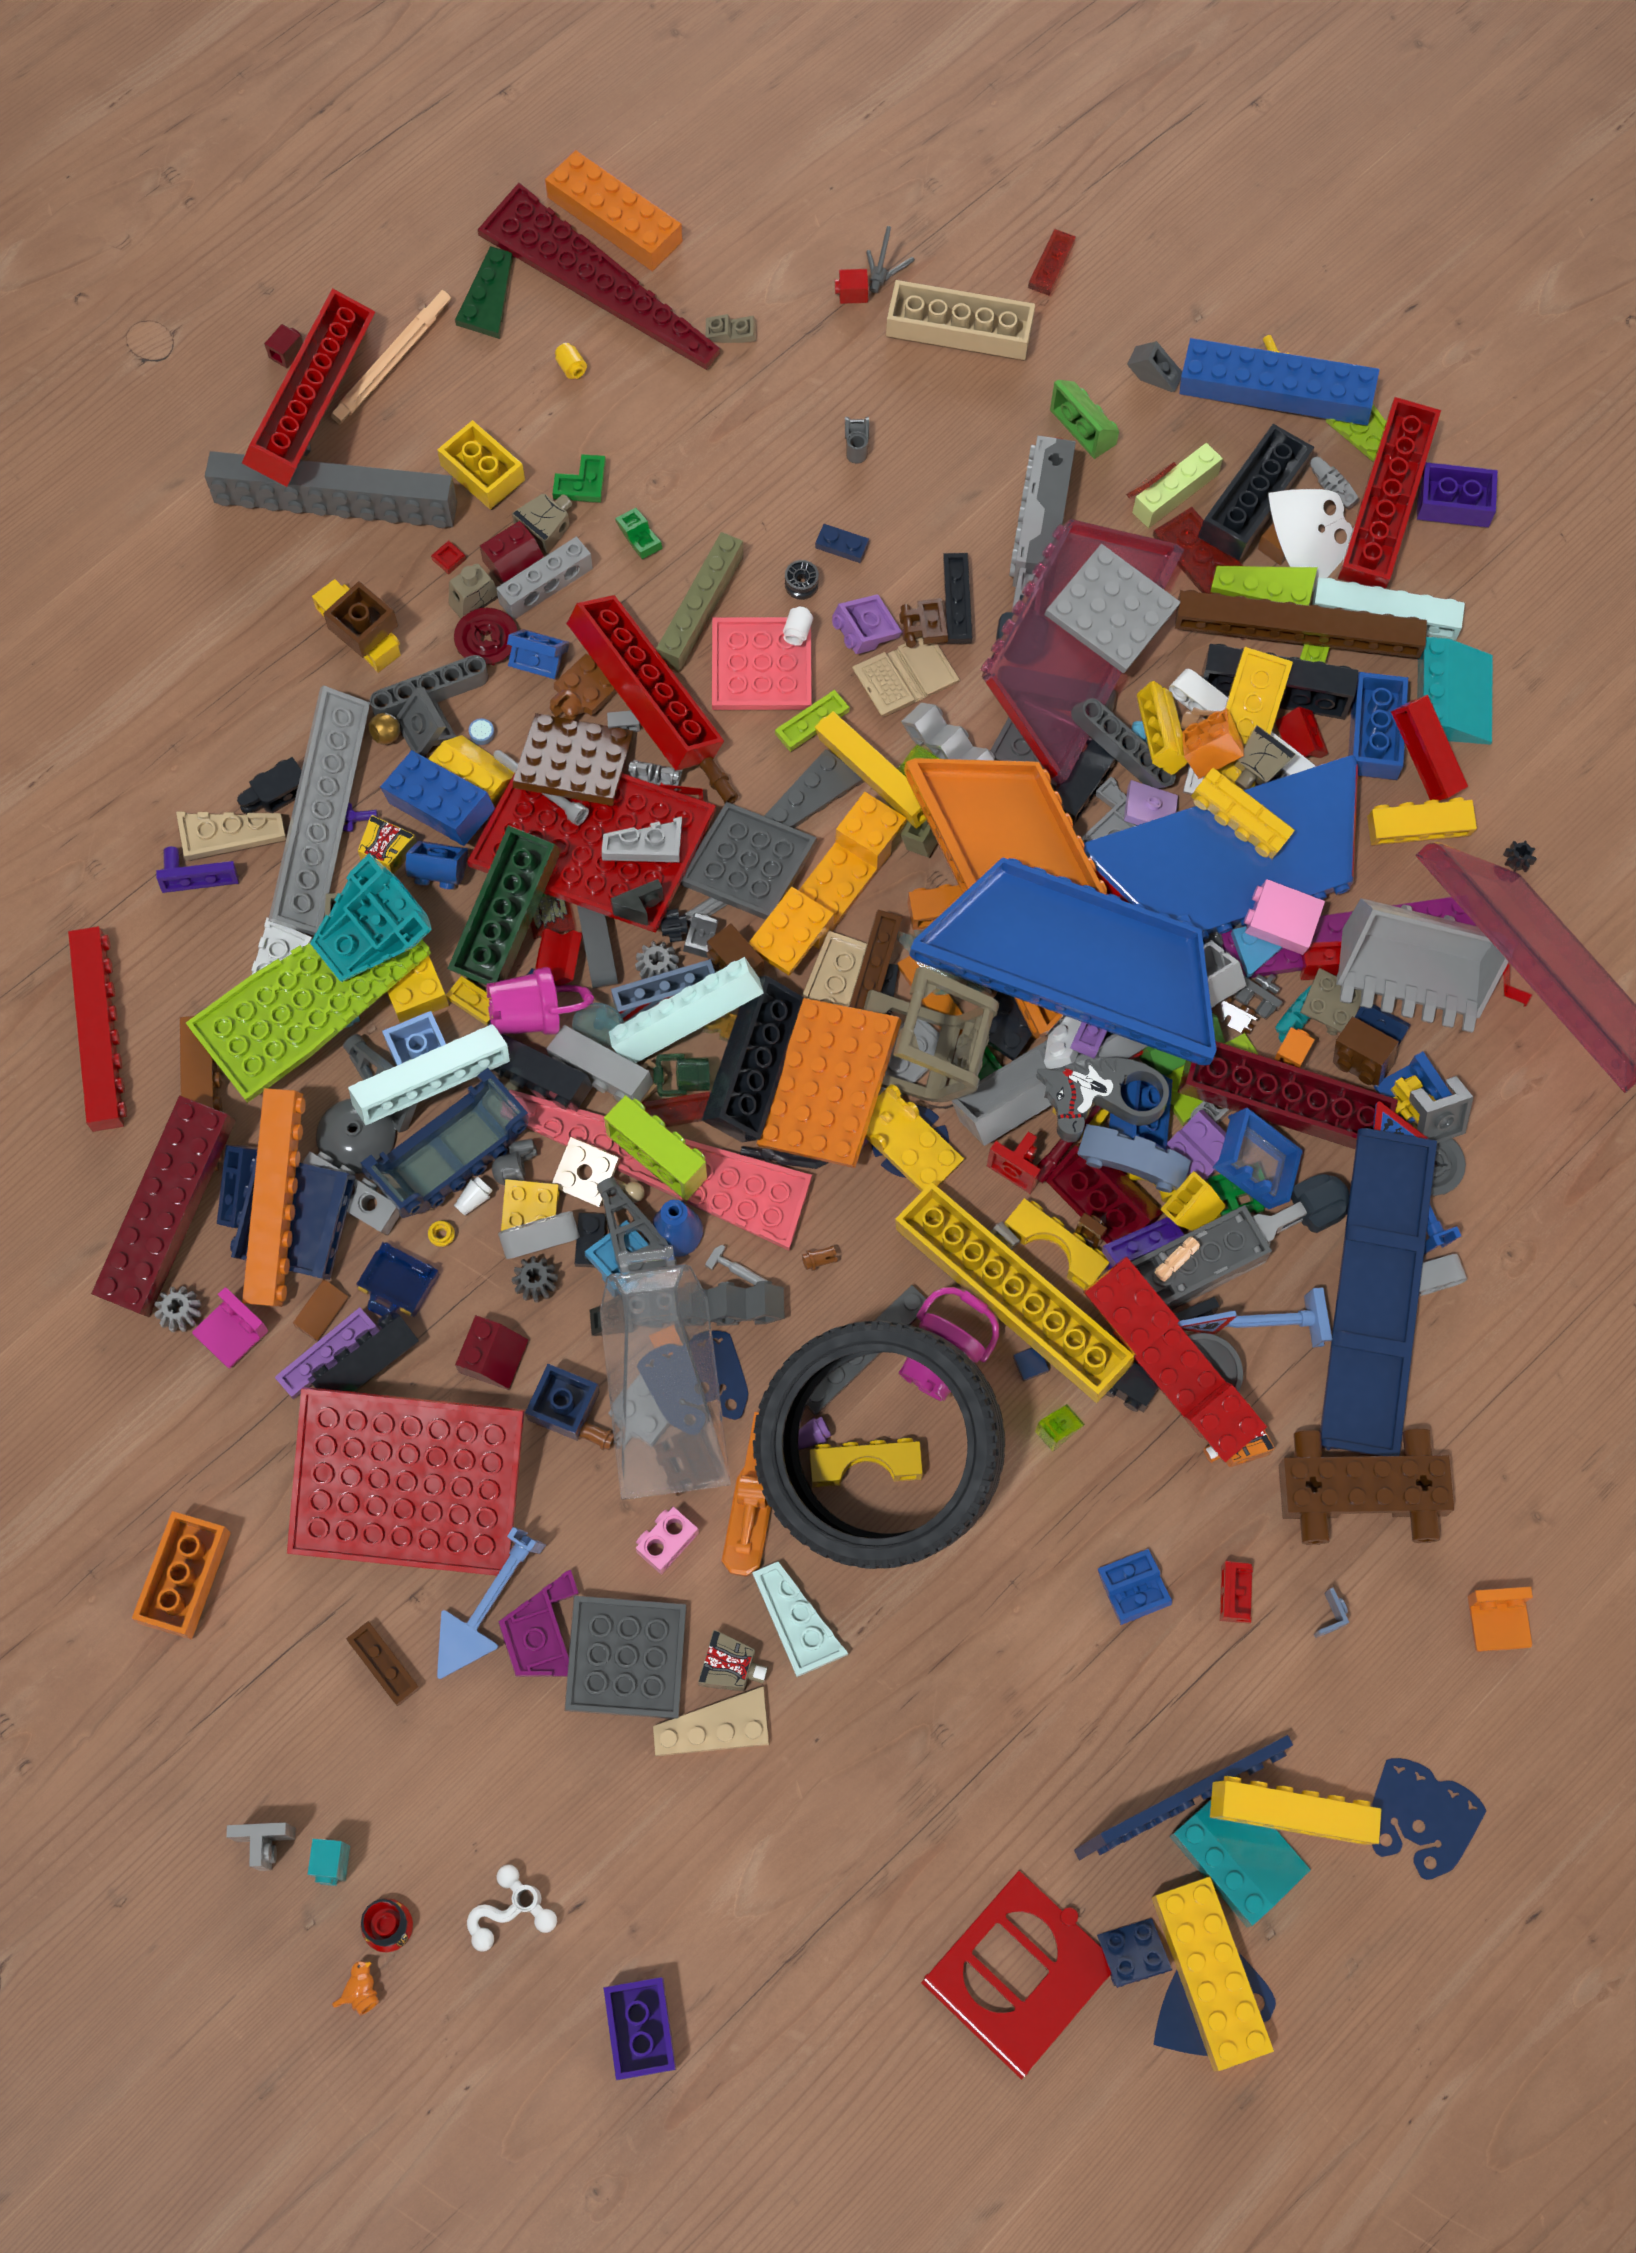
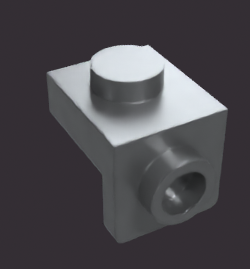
(700, 931)

